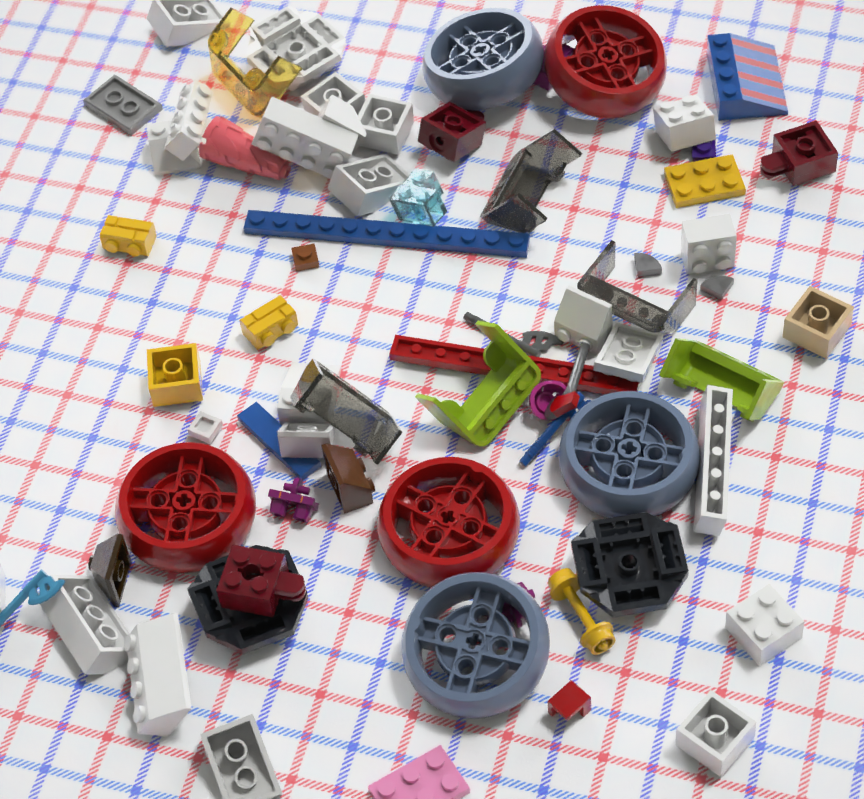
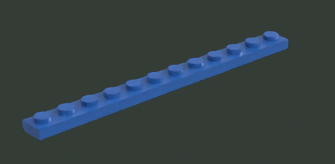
(387, 233)

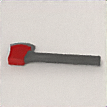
(570, 398)

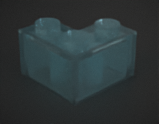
(419, 199)

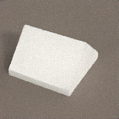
(305, 439)

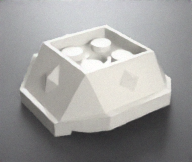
(300, 38)

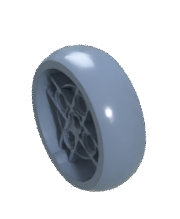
(483, 58)
(629, 455)
(523, 656)

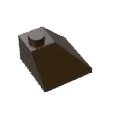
(111, 567)

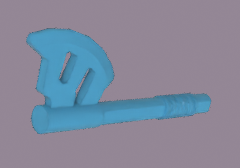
(40, 580)

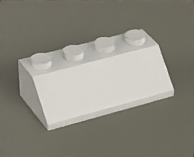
(87, 624)
(158, 675)

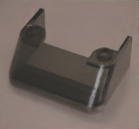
(525, 181)
(630, 306)
(347, 410)

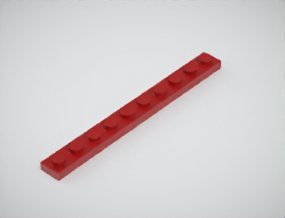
(471, 360)

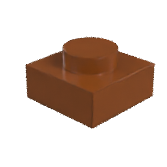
(305, 257)

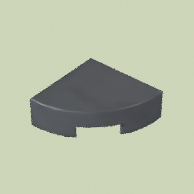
(646, 265)
(717, 286)

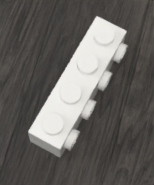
(189, 119)

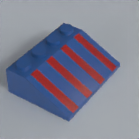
(744, 77)

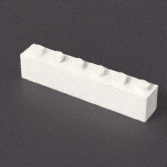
(714, 466)

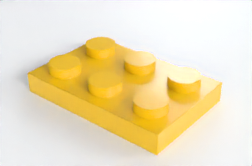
(704, 181)

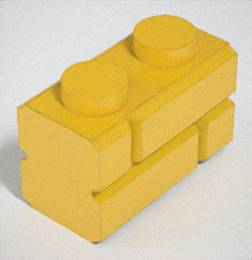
(128, 235)
(269, 322)

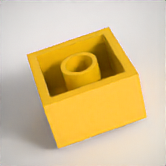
(174, 375)

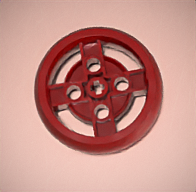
(605, 61)
(165, 480)
(439, 488)

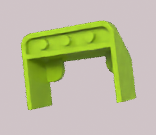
(701, 365)
(497, 395)

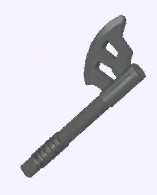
(536, 348)

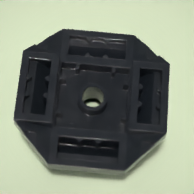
(634, 541)
(240, 629)

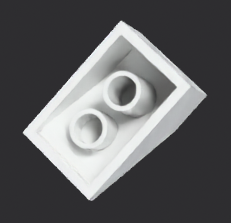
(183, 20)
(366, 183)
(285, 410)
(241, 760)

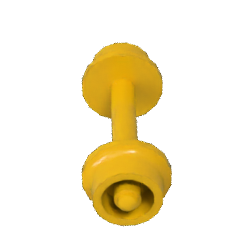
(597, 637)

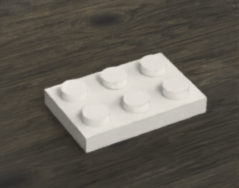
(628, 352)

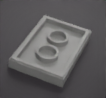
(123, 104)

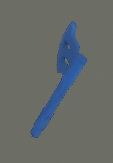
(548, 433)

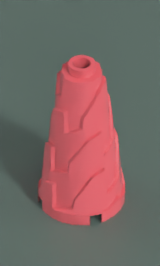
(232, 148)

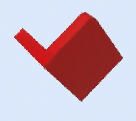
(569, 701)

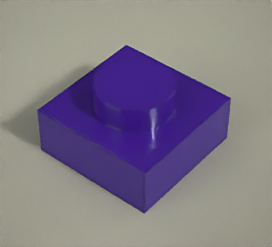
(704, 151)

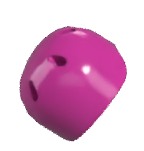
(540, 399)

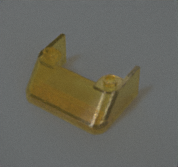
(256, 86)

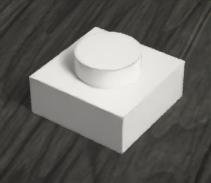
(205, 427)

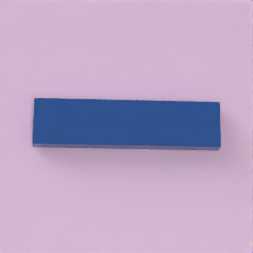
(265, 429)

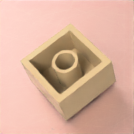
(818, 322)

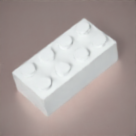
(303, 138)

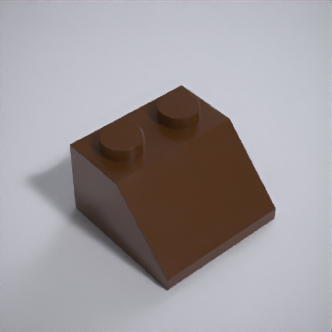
(347, 477)

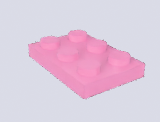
(425, 777)

